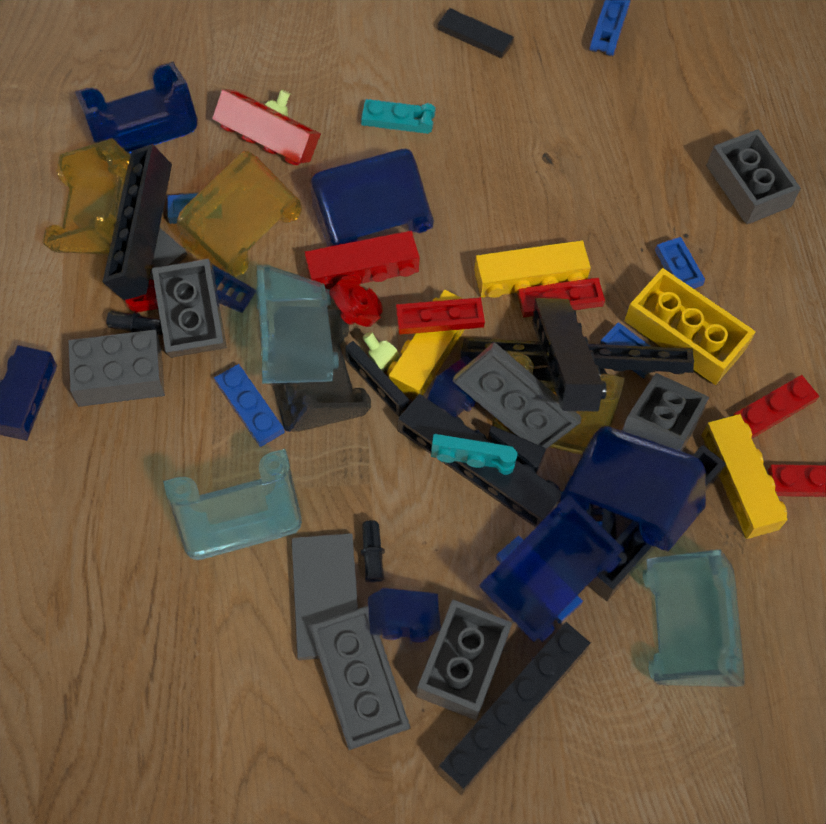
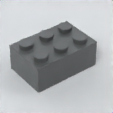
(752, 176)
(189, 308)
(116, 368)
(666, 413)
(464, 659)

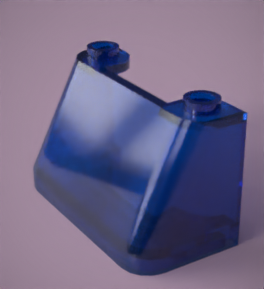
(143, 117)
(370, 197)
(640, 482)
(550, 569)

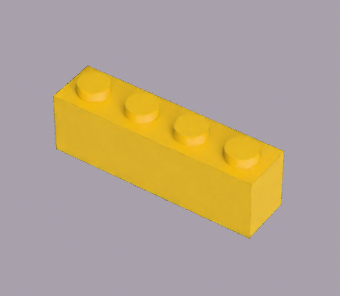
(529, 267)
(423, 357)
(745, 477)

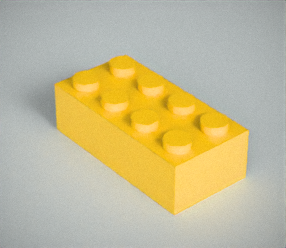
(684, 318)

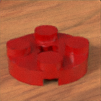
(355, 302)

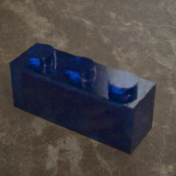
(24, 390)

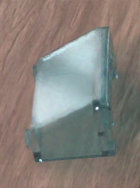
(294, 327)
(237, 514)
(696, 620)

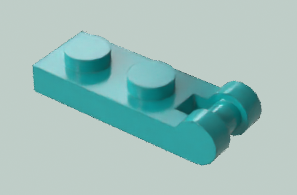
(398, 116)
(474, 453)

